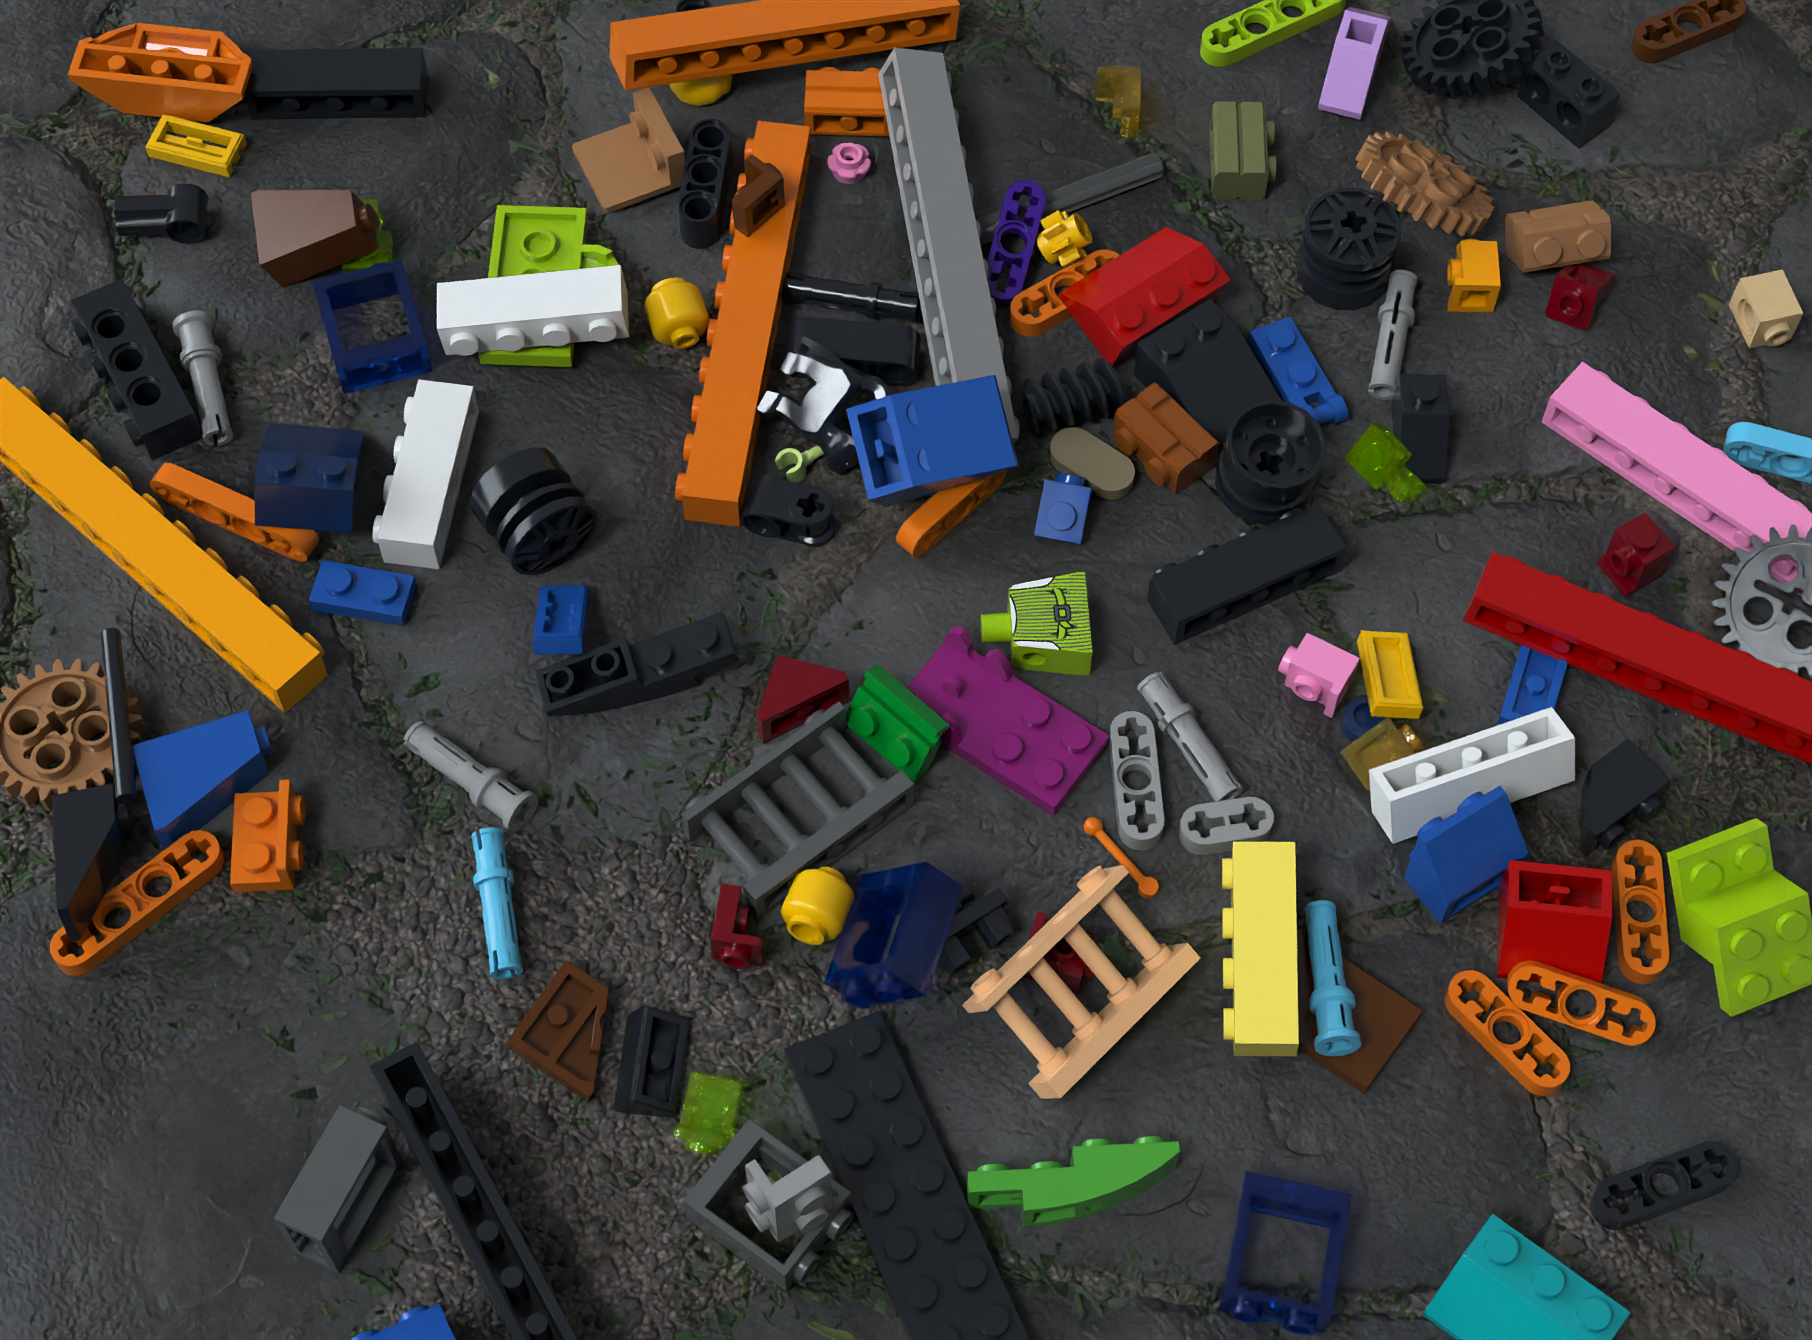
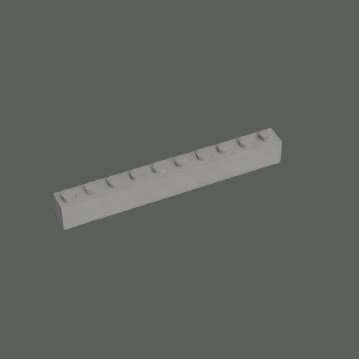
(942, 223)

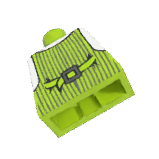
(1045, 625)

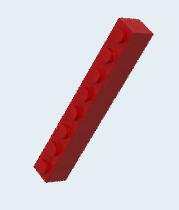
(1644, 654)

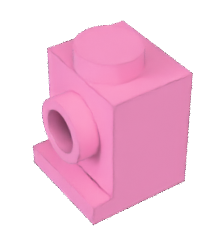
(1319, 672)

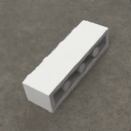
(532, 310)
(426, 474)
(1517, 755)

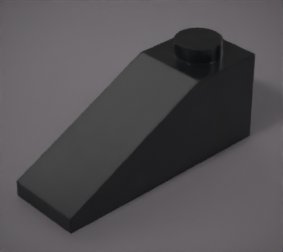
(87, 851)

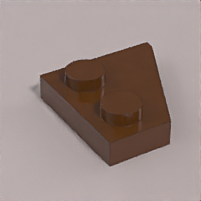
(565, 1030)

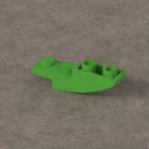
(1097, 1180)

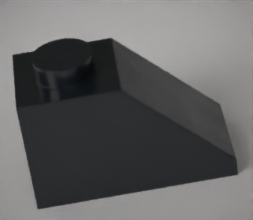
(1422, 424)

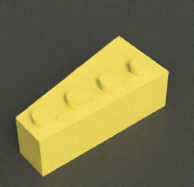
(1263, 949)

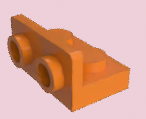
(265, 839)

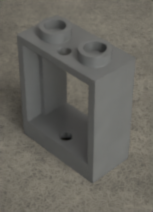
(724, 1177)
(339, 1188)

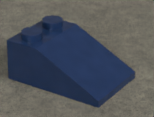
(308, 477)

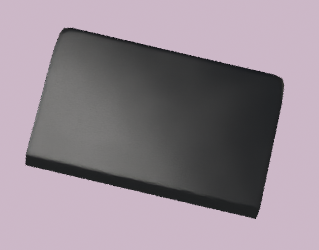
(651, 1063)

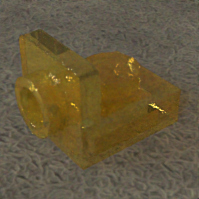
(1122, 88)
(1381, 746)

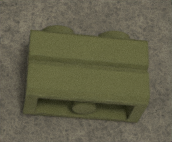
(1240, 150)

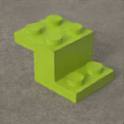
(1743, 916)

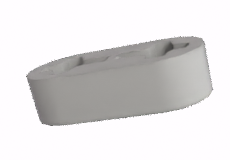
(1225, 824)

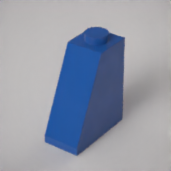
(198, 771)

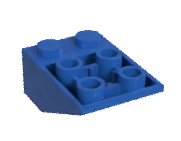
(931, 439)

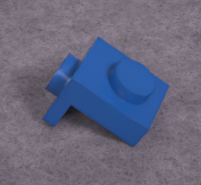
(1063, 508)

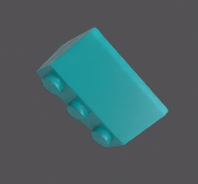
(1519, 1292)

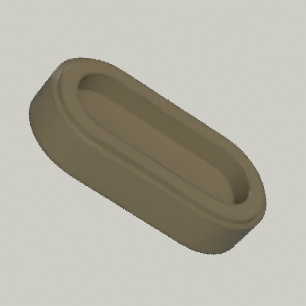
(1084, 455)

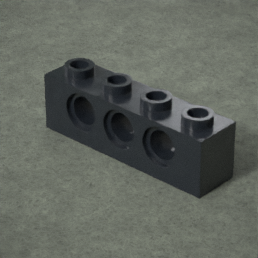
(124, 344)

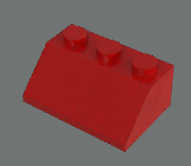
(1143, 292)

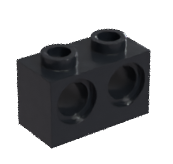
(1568, 94)

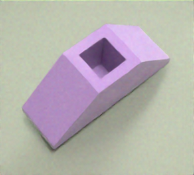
(1354, 62)

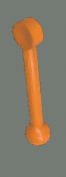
(1147, 886)

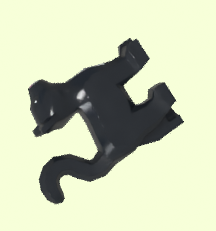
(824, 403)

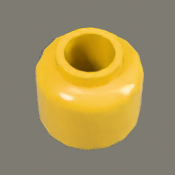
(676, 312)
(817, 905)

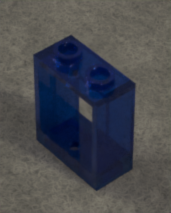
(361, 366)
(926, 907)
(1297, 1203)

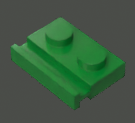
(895, 723)

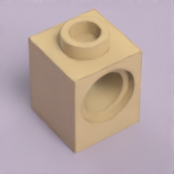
(1766, 309)

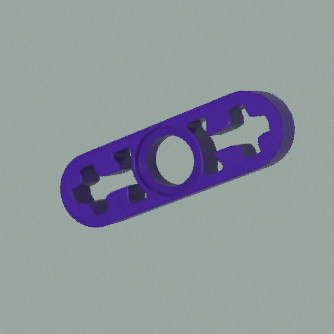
(1028, 234)

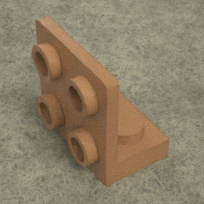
(633, 158)

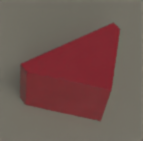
(795, 693)

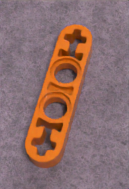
(229, 511)
(143, 908)

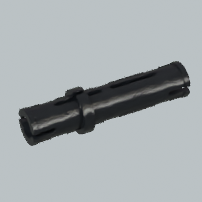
(841, 295)

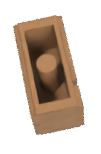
(1558, 236)

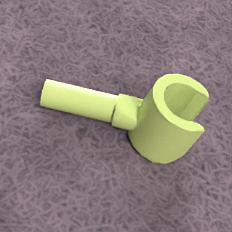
(793, 456)

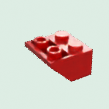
(1554, 918)

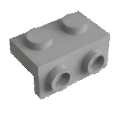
(791, 1203)

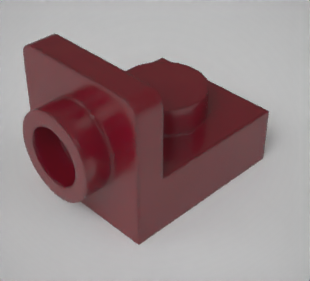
(1576, 294)
(729, 931)

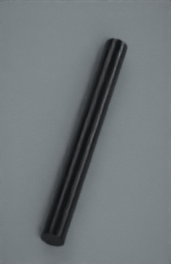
(118, 716)

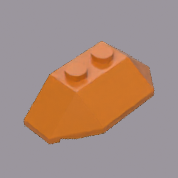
(163, 71)

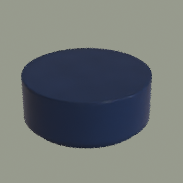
(1358, 719)

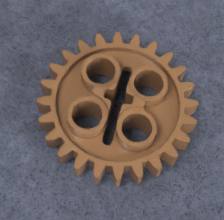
(1424, 183)
(40, 705)

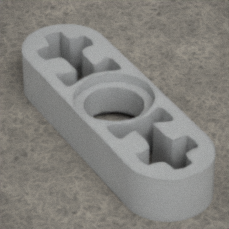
(1126, 798)

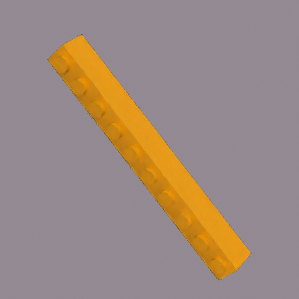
(157, 552)

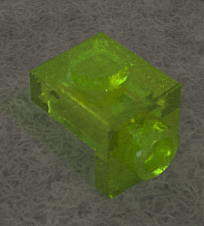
(709, 1112)

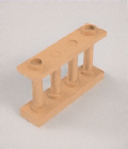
(1127, 997)

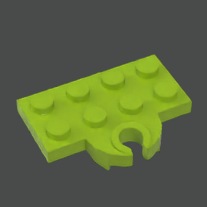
(540, 242)

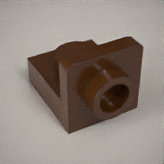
(759, 197)

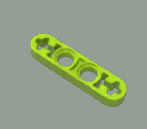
(1270, 15)

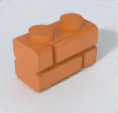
(844, 103)

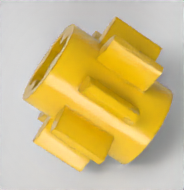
(1063, 238)

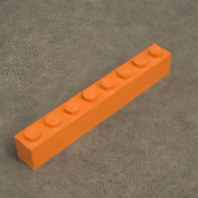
(770, 36)

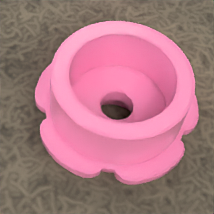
(853, 170)

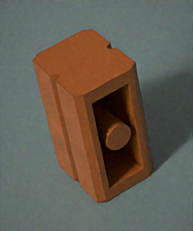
(1164, 439)

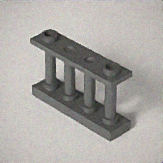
(843, 830)

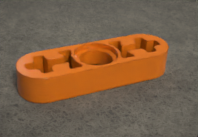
(1054, 310)
(944, 513)
(1629, 930)
(1621, 1003)
(1522, 1070)

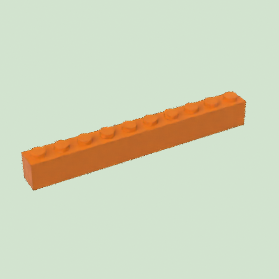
(743, 340)

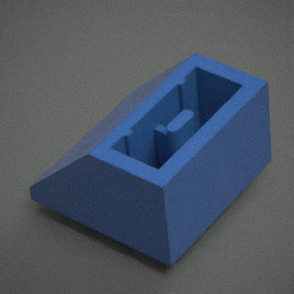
(1465, 854)

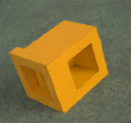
(1474, 277)

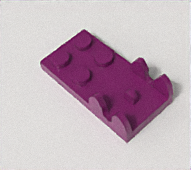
(1006, 723)

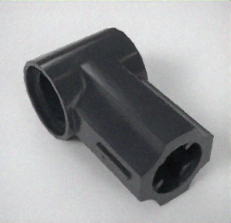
(177, 215)

